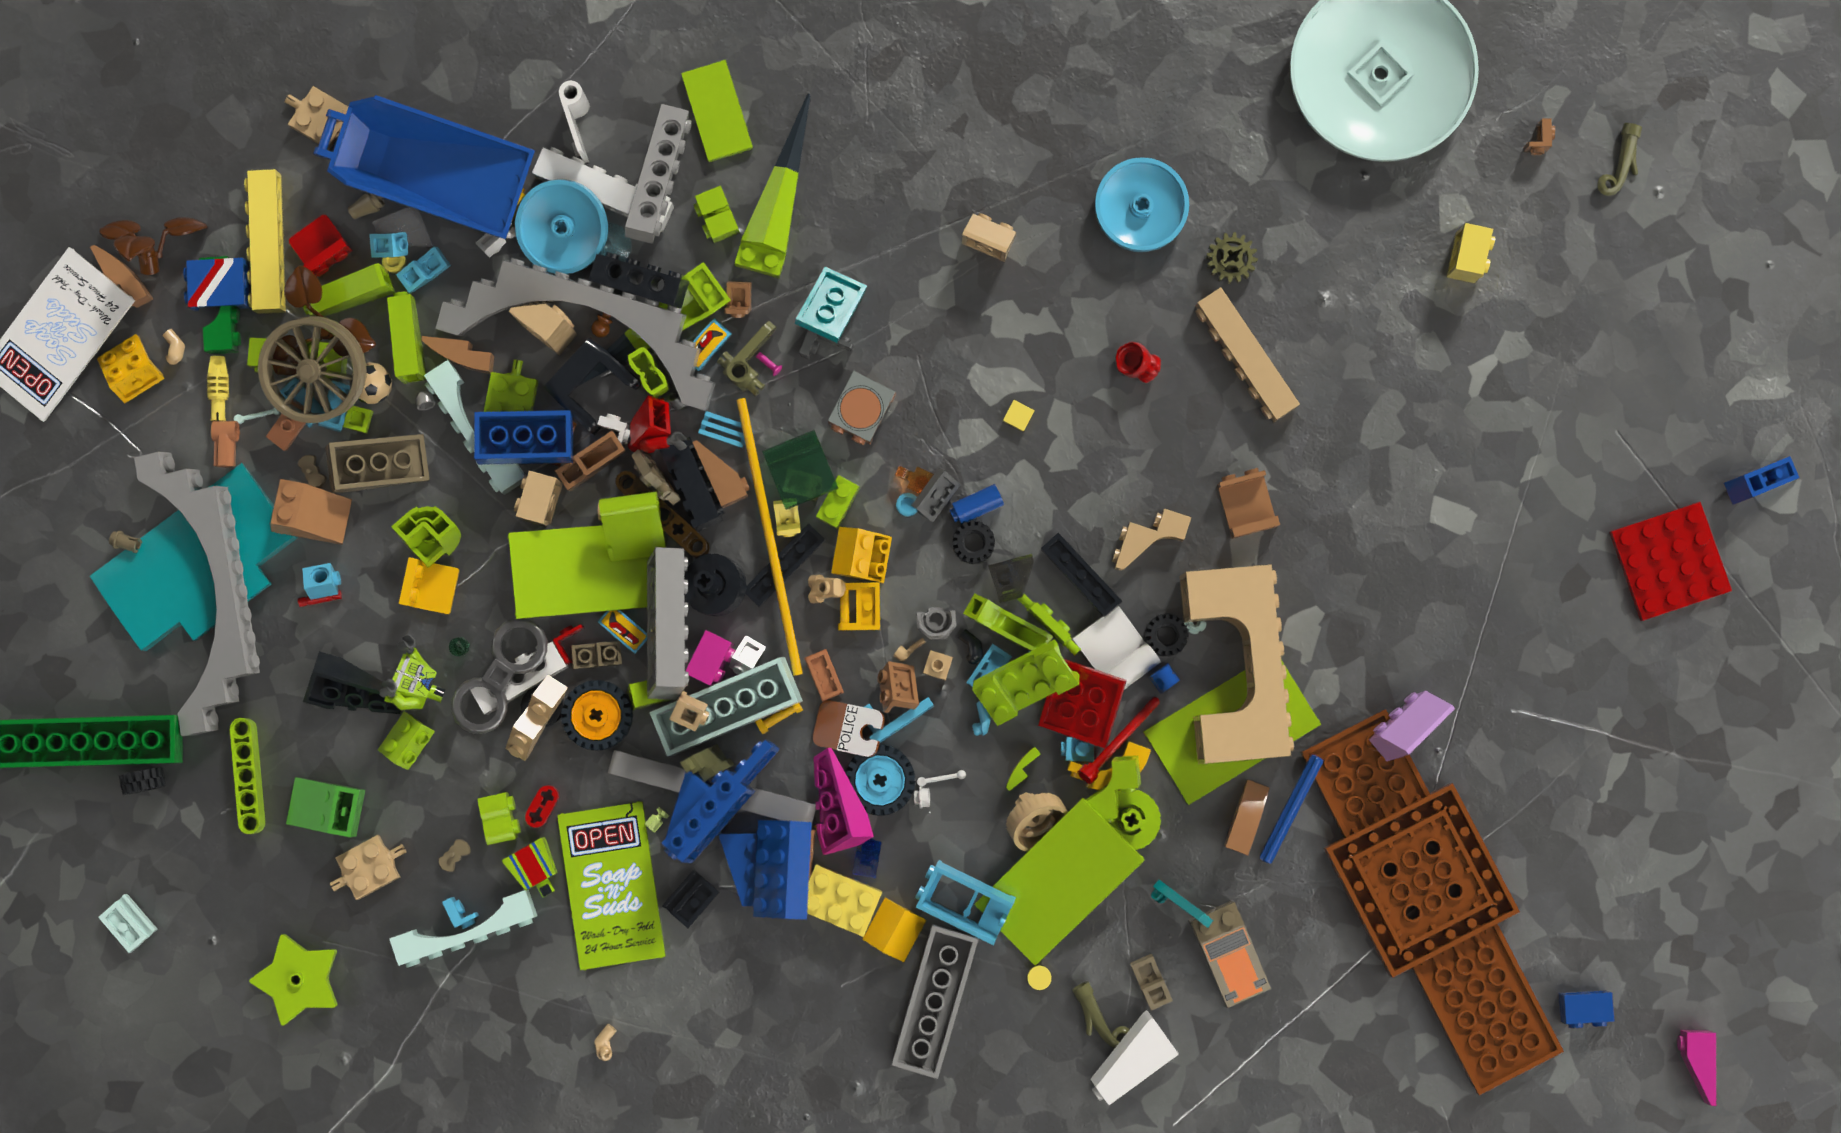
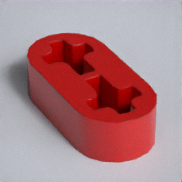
(537, 803)

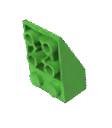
(325, 807)

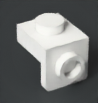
(613, 423)

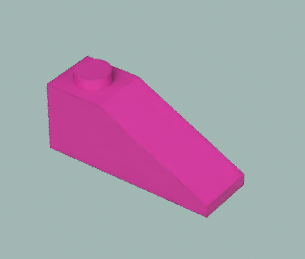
(1699, 1055)

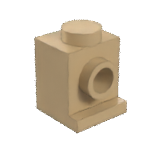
(687, 718)

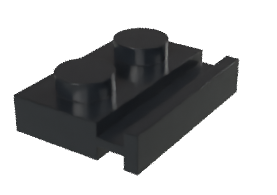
(690, 899)

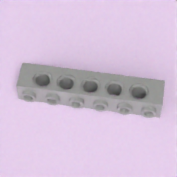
(668, 120)

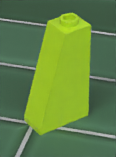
(354, 290)
(406, 338)

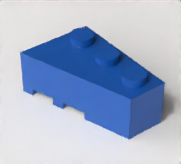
(741, 857)

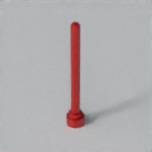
(1090, 771)

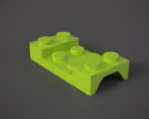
(1024, 682)

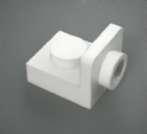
(746, 655)

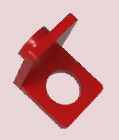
(564, 634)

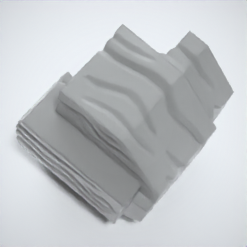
(936, 623)

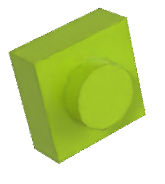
(358, 419)

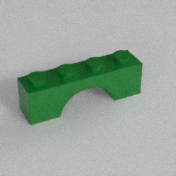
(222, 333)

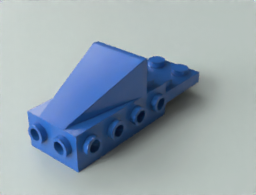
(707, 808)

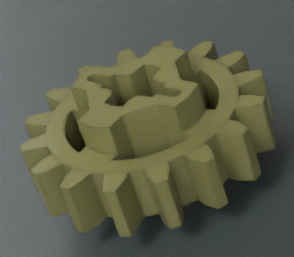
(1226, 250)

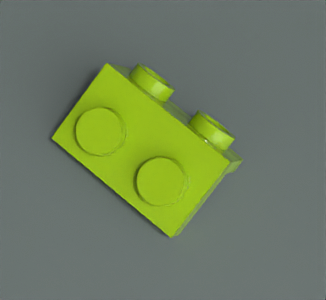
(405, 741)

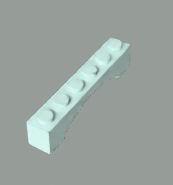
(447, 383)
(412, 946)

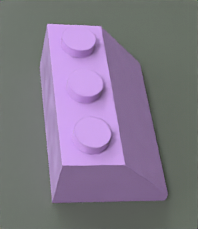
(1409, 724)

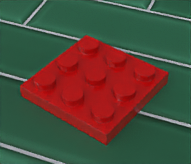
(1087, 709)

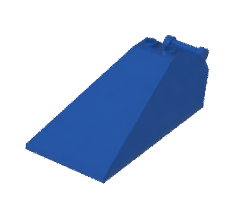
(427, 163)

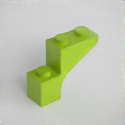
(1006, 624)
(1124, 777)

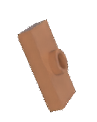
(286, 429)
(824, 675)

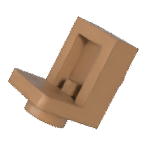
(1545, 135)
(740, 299)

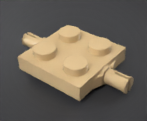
(311, 114)
(368, 867)

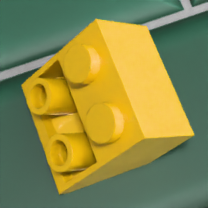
(861, 554)

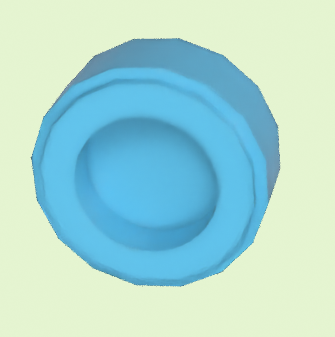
(904, 504)

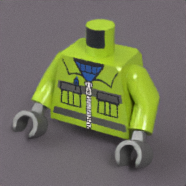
(412, 680)

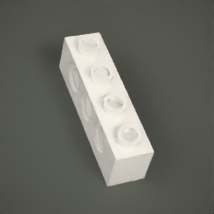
(553, 665)

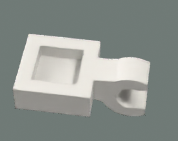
(491, 244)

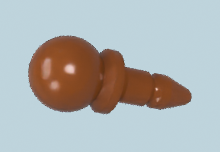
(601, 326)

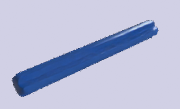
(1291, 809)

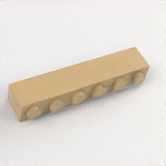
(1246, 354)

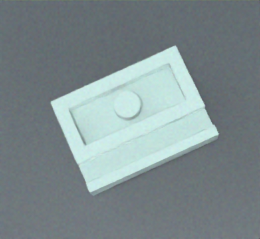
(127, 923)

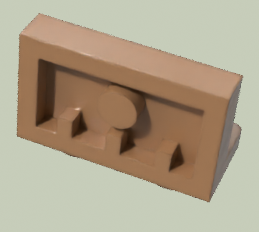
(898, 686)

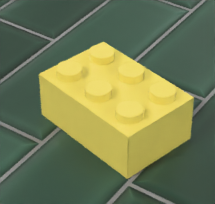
(841, 900)

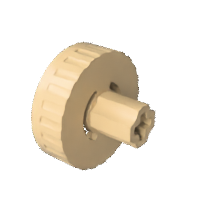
(1032, 812)

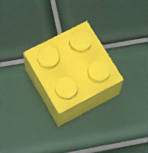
(1470, 253)

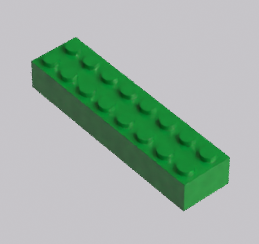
(90, 741)

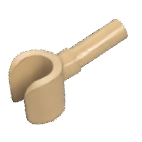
(902, 654)

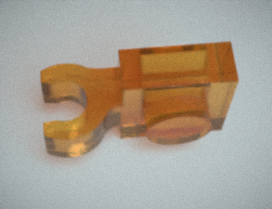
(917, 479)

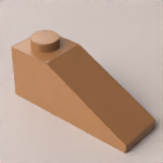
(724, 479)

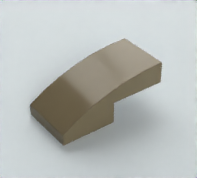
(1151, 982)

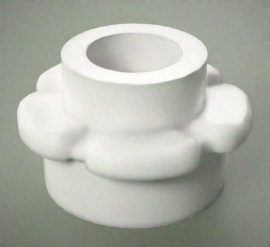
(922, 797)

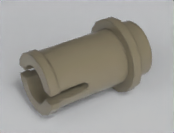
(120, 540)

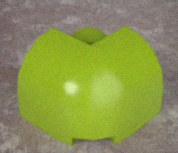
(428, 533)

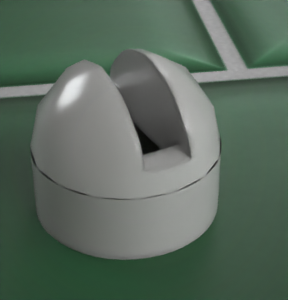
(424, 400)

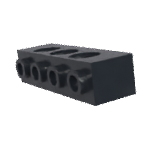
(605, 273)

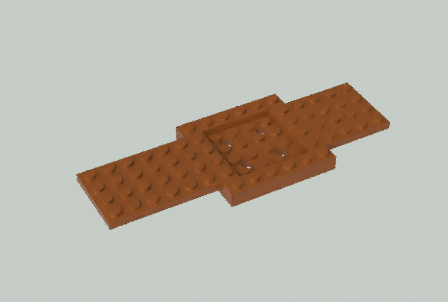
(1452, 941)

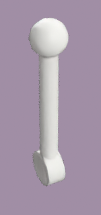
(922, 781)

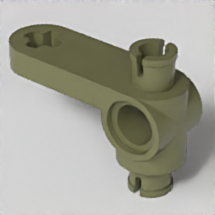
(749, 380)

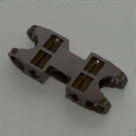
(674, 521)

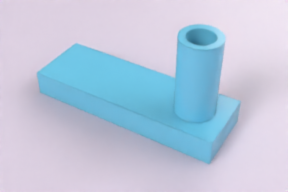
(900, 722)

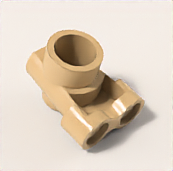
(825, 588)

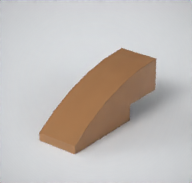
(122, 276)
(461, 353)
(590, 461)
(1247, 817)

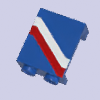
(216, 283)

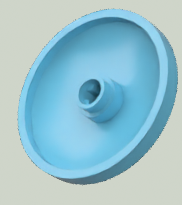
(1142, 204)
(561, 226)

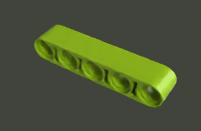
(242, 787)

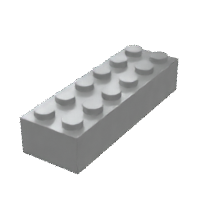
(666, 623)
(935, 1001)

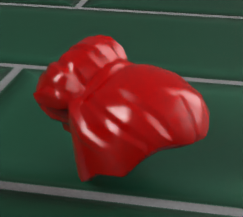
(1137, 362)

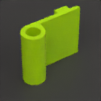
(632, 525)

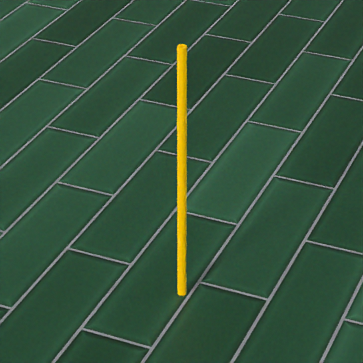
(769, 537)

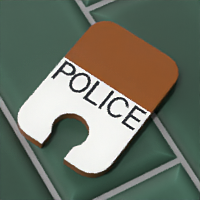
(841, 728)

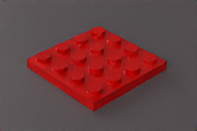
(1670, 561)

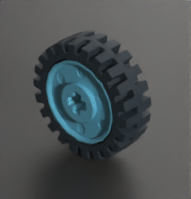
(899, 782)

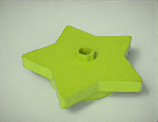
(314, 985)

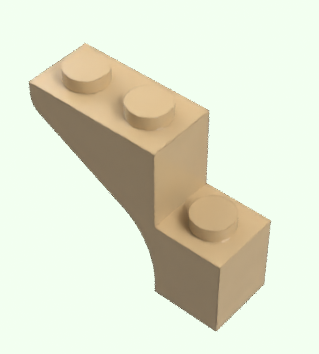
(1138, 538)
(536, 716)

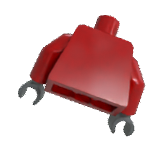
(652, 425)

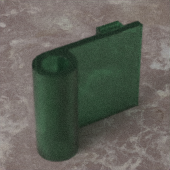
(800, 469)

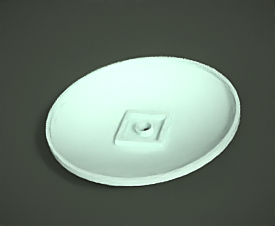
(1427, 83)

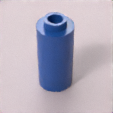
(976, 504)

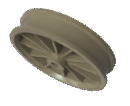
(311, 369)

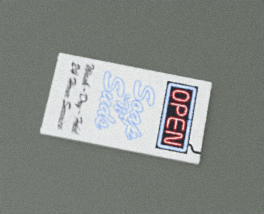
(59, 333)

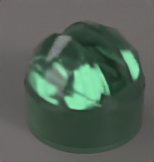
(455, 647)

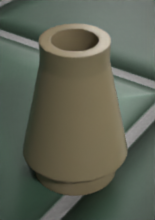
(366, 205)

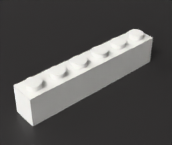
(611, 191)

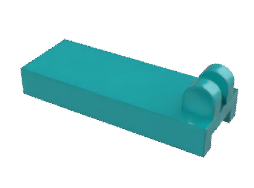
(1163, 892)

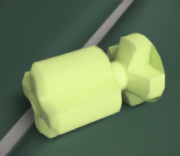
(655, 821)

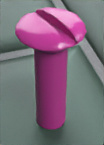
(776, 369)

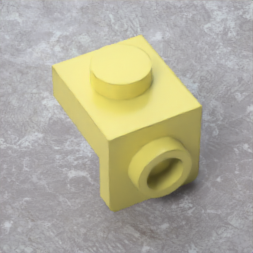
(786, 520)

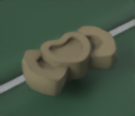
(311, 471)
(454, 855)

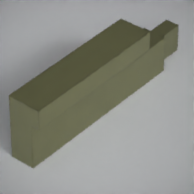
(707, 762)

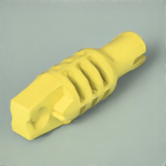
(217, 386)

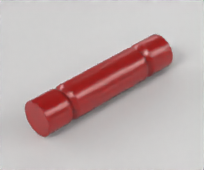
(304, 601)

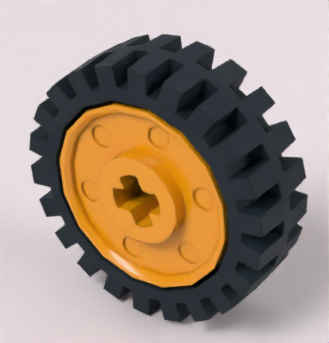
(579, 710)

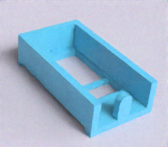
(992, 917)

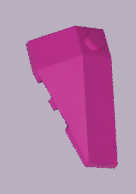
(842, 815)

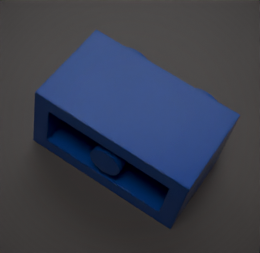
(1586, 1007)

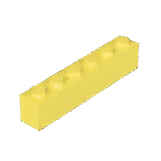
(266, 241)

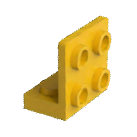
(129, 369)
(429, 587)

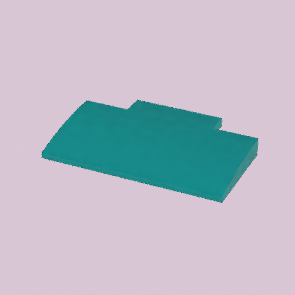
(171, 574)

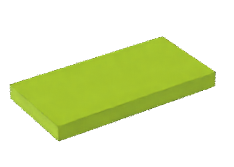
(717, 111)

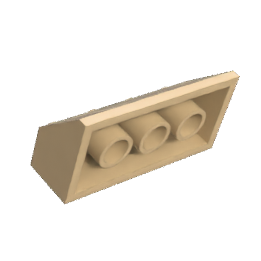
(546, 324)

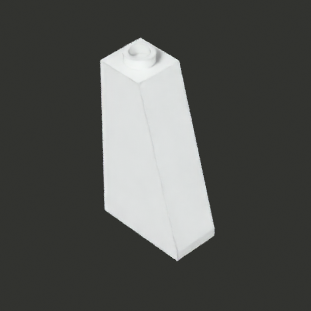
(1133, 1060)

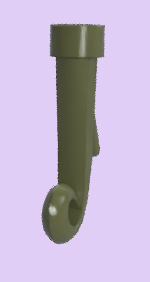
(1627, 159)
(1093, 1015)

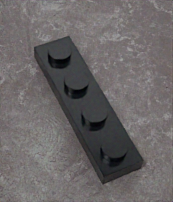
(790, 560)
(1081, 575)

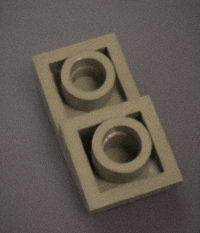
(595, 655)

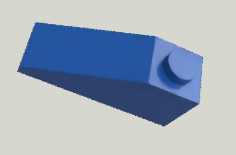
(1761, 480)

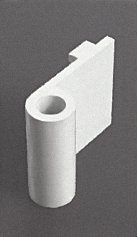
(575, 106)
(1116, 648)

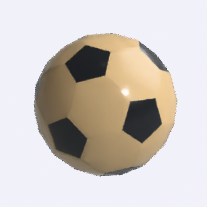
(377, 384)

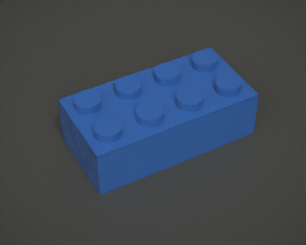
(523, 437)
(782, 869)

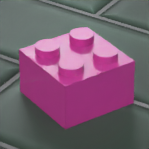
(710, 659)

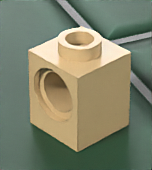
(937, 665)

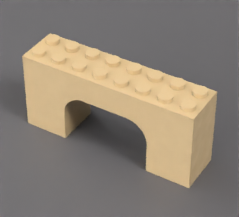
(1249, 603)

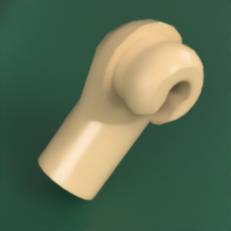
(176, 347)
(602, 1043)

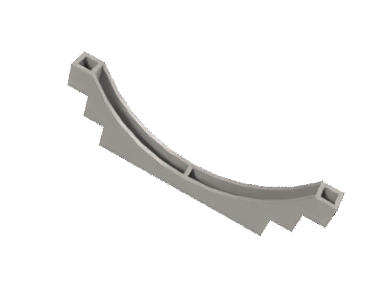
(654, 324)
(234, 641)

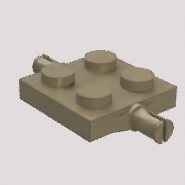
(654, 476)

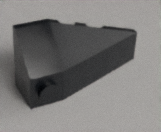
(345, 685)

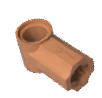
(225, 436)

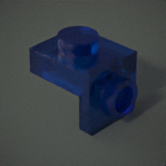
(867, 858)

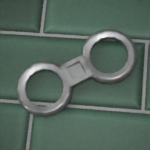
(499, 676)

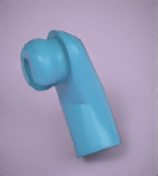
(985, 719)

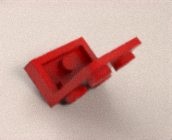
(320, 245)

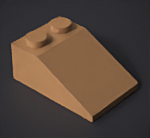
(310, 512)

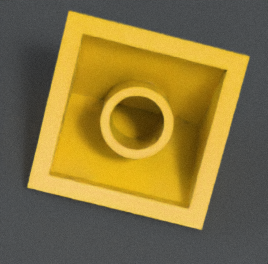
(894, 930)

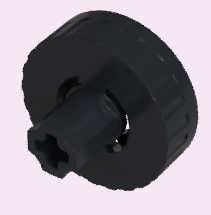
(705, 597)

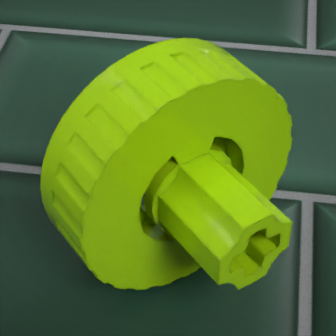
(1146, 818)

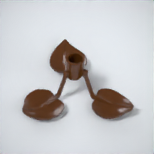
(130, 246)
(305, 289)

